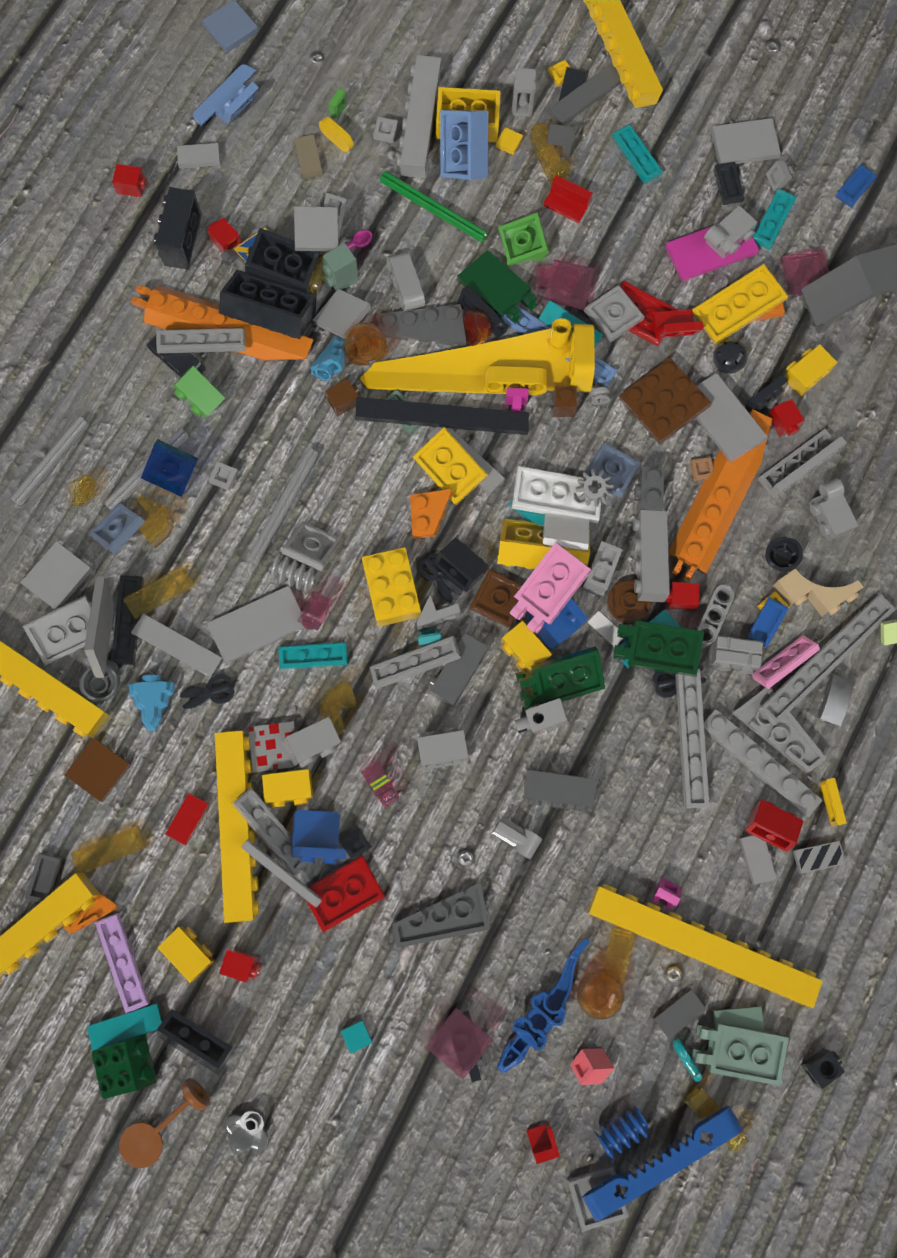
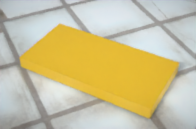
(740, 304)

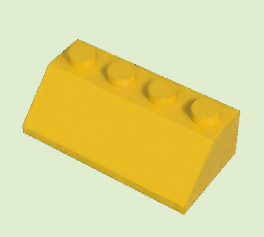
(523, 545)

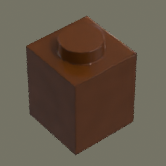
(342, 397)
(564, 401)

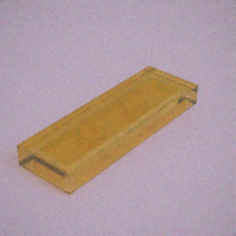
(159, 592)
(108, 850)

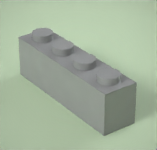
(652, 556)

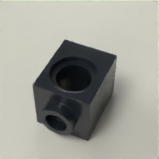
(813, 1064)

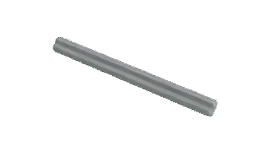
(283, 506)

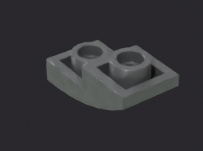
(837, 699)

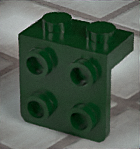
(124, 1067)

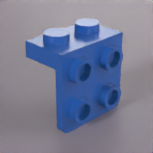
(316, 836)

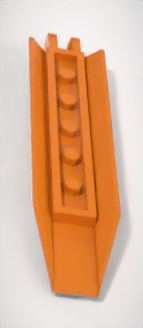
(182, 311)
(716, 506)

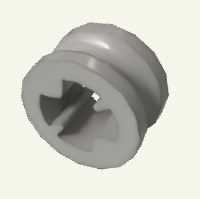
(600, 396)

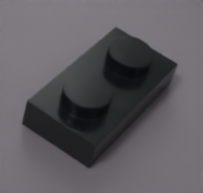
(761, 399)

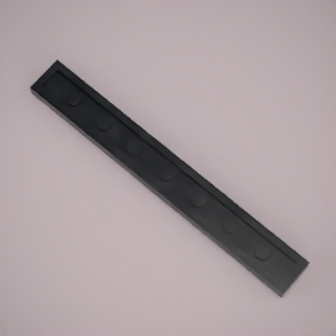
(442, 416)

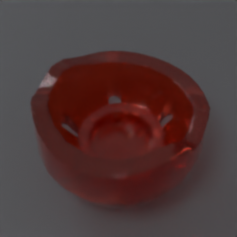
(476, 327)

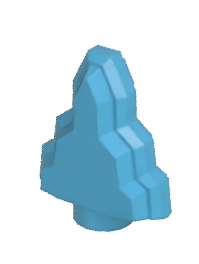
(330, 360)
(151, 698)

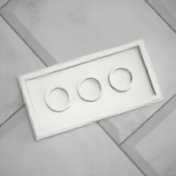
(552, 493)

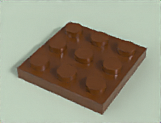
(665, 400)

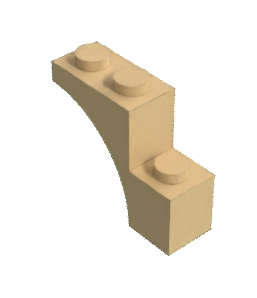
(797, 589)

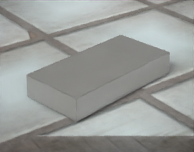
(198, 155)
(757, 860)

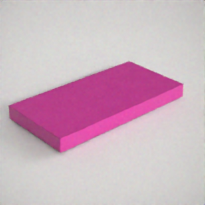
(695, 257)

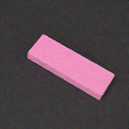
(785, 661)

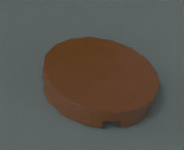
(624, 603)

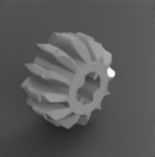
(588, 483)

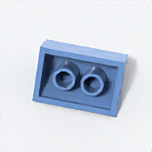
(464, 144)

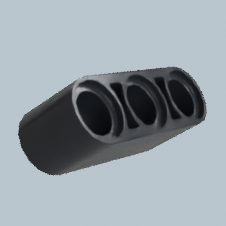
(176, 361)

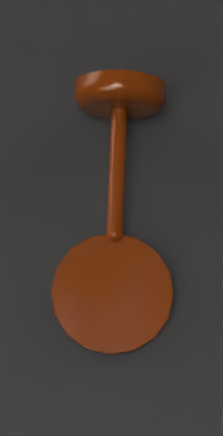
(142, 1142)

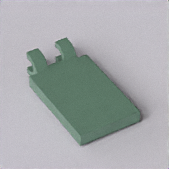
(742, 1052)

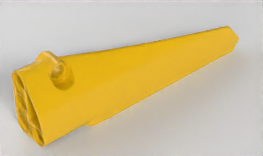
(524, 361)

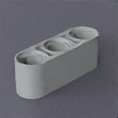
(405, 281)
(718, 607)

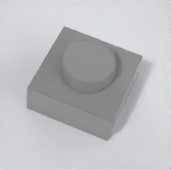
(385, 129)
(223, 476)

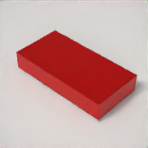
(187, 819)

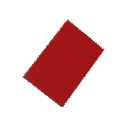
(647, 305)
(345, 893)

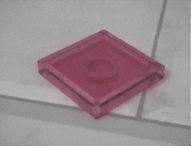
(803, 269)
(569, 284)
(459, 1043)

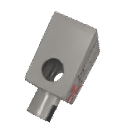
(553, 713)

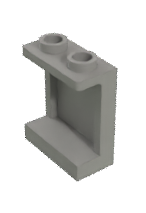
(57, 575)

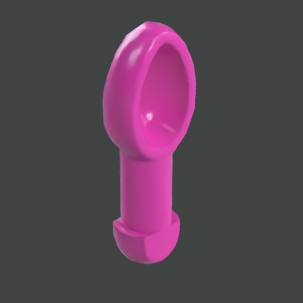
(359, 240)

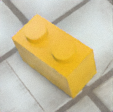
(810, 369)
(524, 647)
(287, 787)
(186, 953)

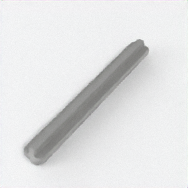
(49, 461)
(135, 480)

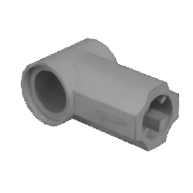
(520, 839)

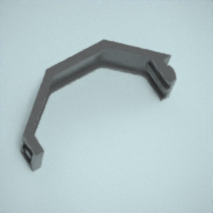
(850, 286)

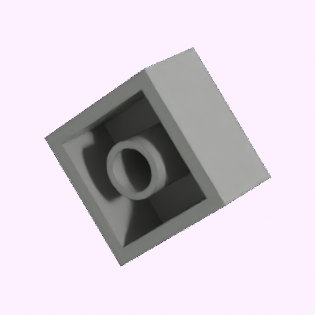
(311, 742)
(442, 749)

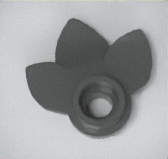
(245, 1135)

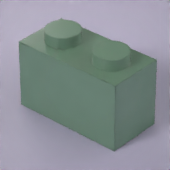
(340, 268)

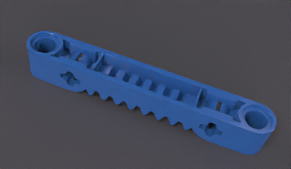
(604, 1201)

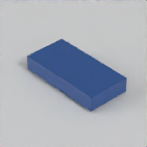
(856, 186)
(767, 622)

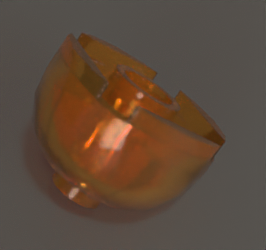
(364, 344)
(600, 994)

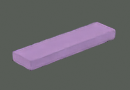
(122, 963)

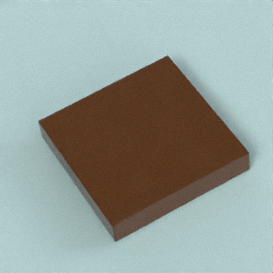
(496, 598)
(97, 770)

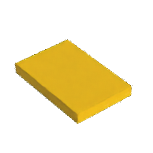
(450, 465)

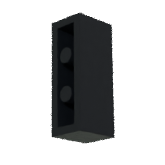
(194, 1041)

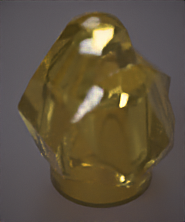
(82, 490)

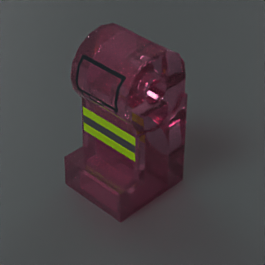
(380, 784)

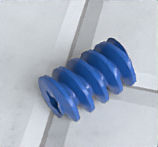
(622, 1132)

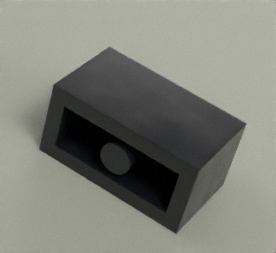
(461, 564)

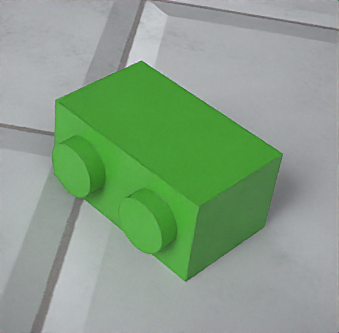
(197, 392)

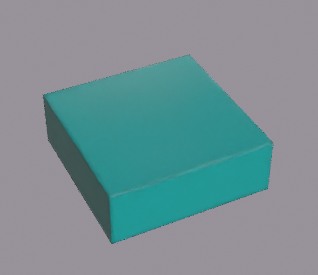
(428, 636)
(356, 1036)

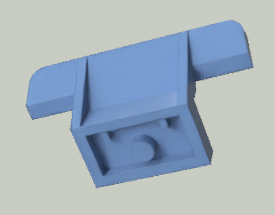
(229, 97)

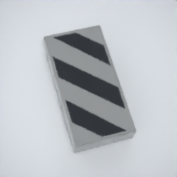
(819, 857)

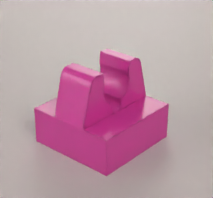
(516, 398)
(669, 892)

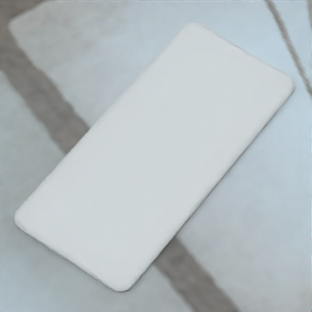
(605, 628)

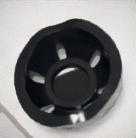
(730, 352)
(782, 556)

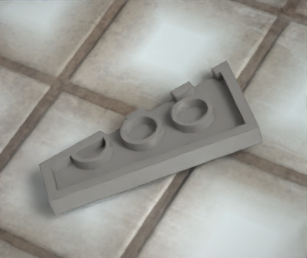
(785, 736)

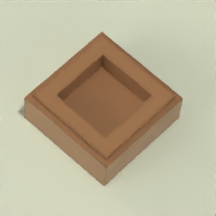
(700, 468)

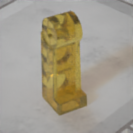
(547, 154)
(703, 1106)

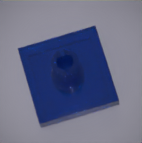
(169, 468)

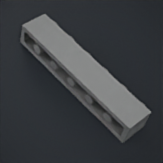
(420, 116)

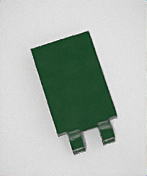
(498, 286)
(661, 648)
(562, 678)

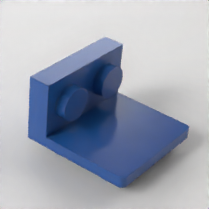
(564, 625)

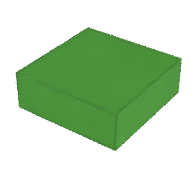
(337, 103)

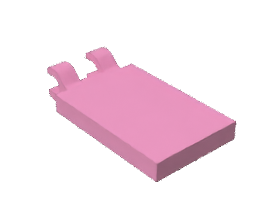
(550, 587)

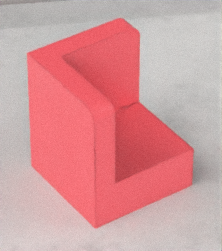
(592, 1066)

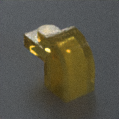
(158, 524)
(335, 700)

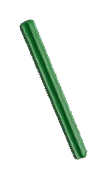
(433, 206)

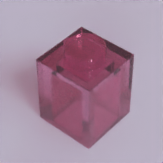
(314, 611)

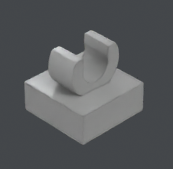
(779, 175)

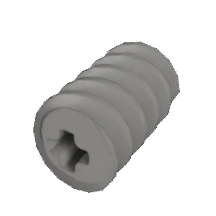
(294, 574)

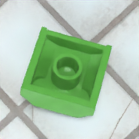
(524, 240)

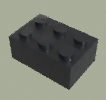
(178, 228)
(277, 260)

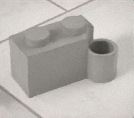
(731, 232)
(833, 511)

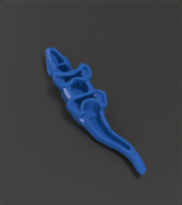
(546, 1011)

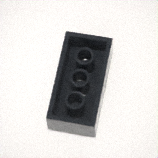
(267, 304)

